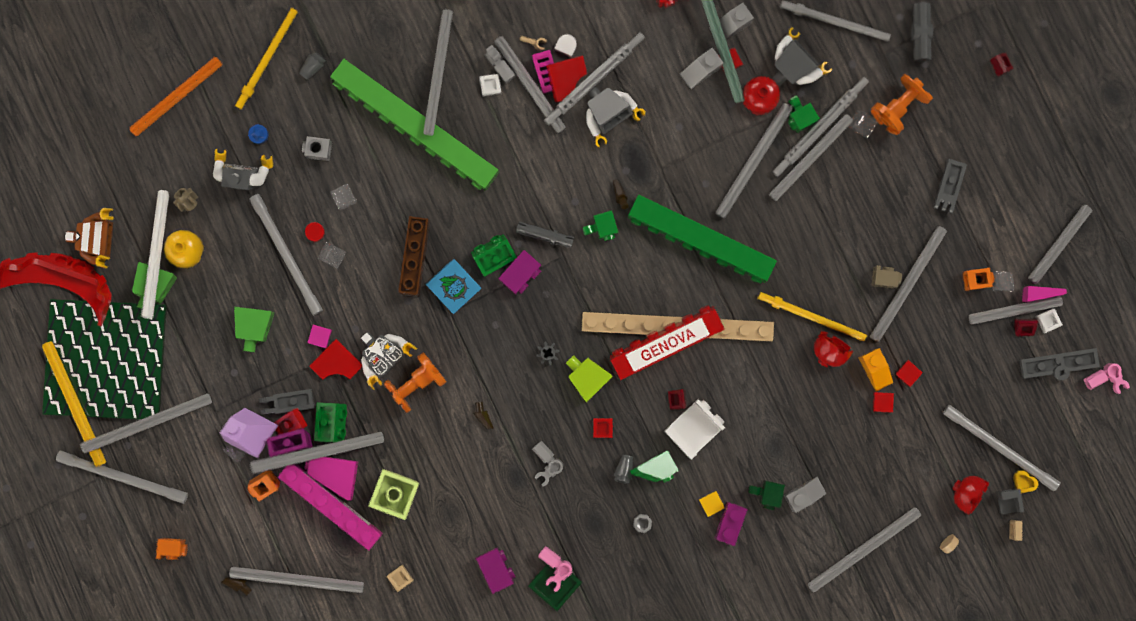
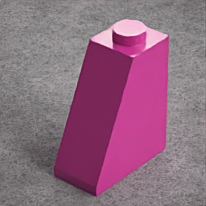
(334, 474)

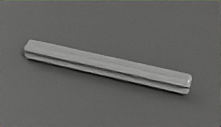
(1060, 244)
(1015, 310)

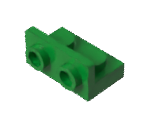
(493, 254)
(330, 422)

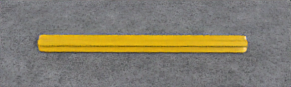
(72, 400)

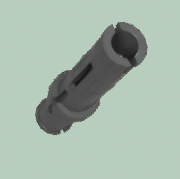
(544, 234)

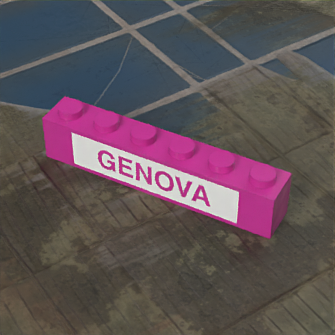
(330, 505)

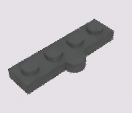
(1059, 364)

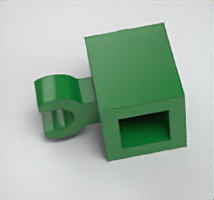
(803, 116)
(604, 226)

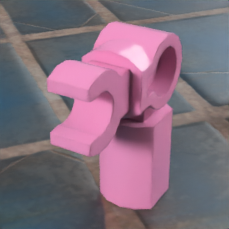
(1110, 371)
(563, 569)

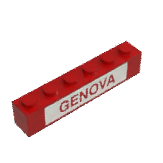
(666, 342)

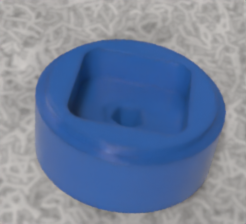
(258, 134)

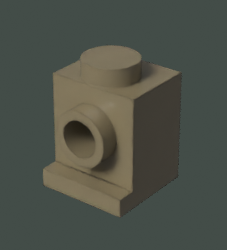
(886, 277)

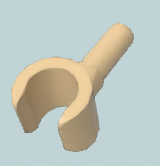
(534, 42)

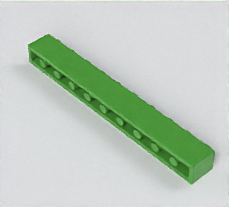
(411, 122)

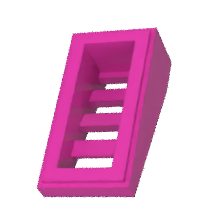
(546, 54)
(1034, 293)

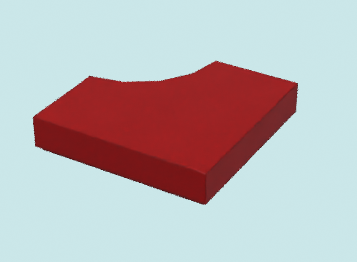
(565, 75)
(336, 360)

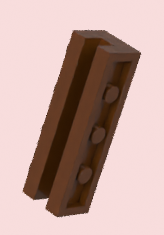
(414, 256)

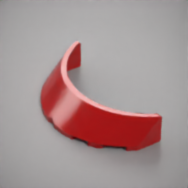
(62, 272)

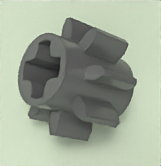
(546, 348)

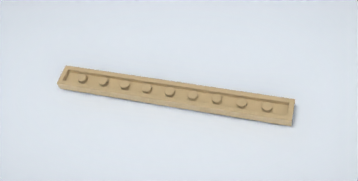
(646, 324)

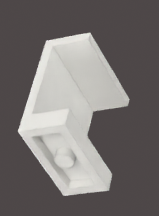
(694, 428)

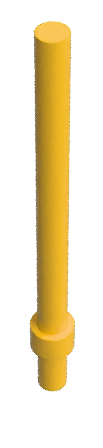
(247, 91)
(777, 302)

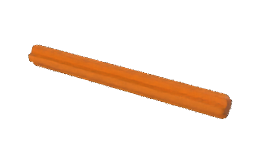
(175, 96)

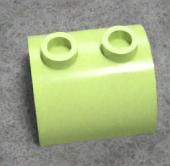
(394, 494)

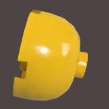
(183, 249)

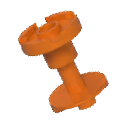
(896, 109)
(420, 378)

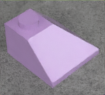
(248, 431)

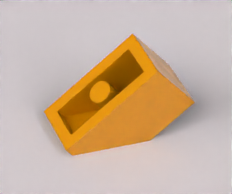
(876, 369)

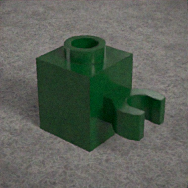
(770, 494)

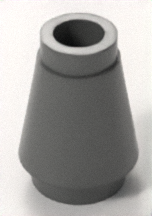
(312, 64)
(623, 469)

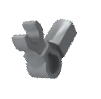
(501, 67)
(554, 465)

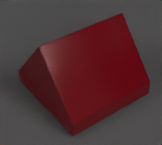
(1001, 64)
(1025, 327)
(677, 399)

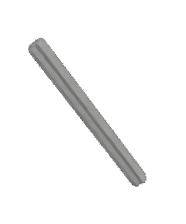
(528, 82)
(807, 161)

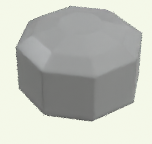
(642, 523)

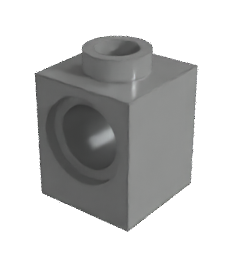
(323, 154)

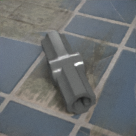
(922, 31)

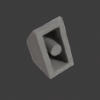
(735, 20)
(702, 68)
(805, 495)

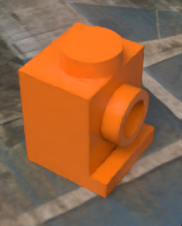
(985, 275)
(262, 491)
(171, 548)

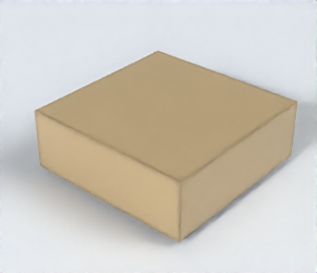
(1015, 530)
(400, 578)

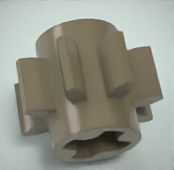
(185, 199)

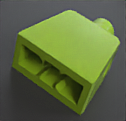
(587, 376)

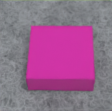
(319, 336)

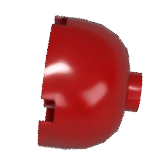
(761, 95)
(831, 350)
(969, 493)

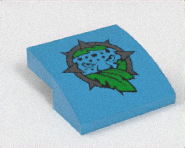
(453, 286)

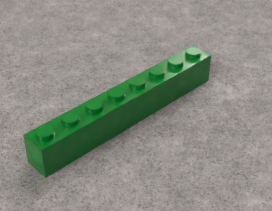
(701, 238)

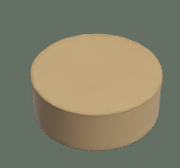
(949, 544)

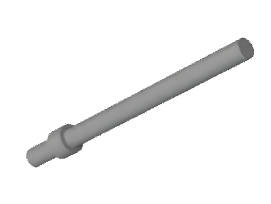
(800, 10)

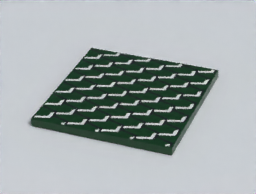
(109, 366)

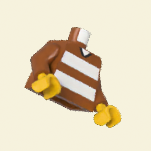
(93, 237)

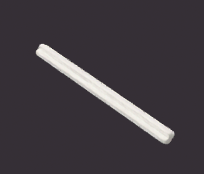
(155, 254)

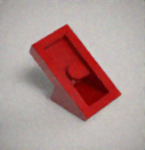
(290, 422)

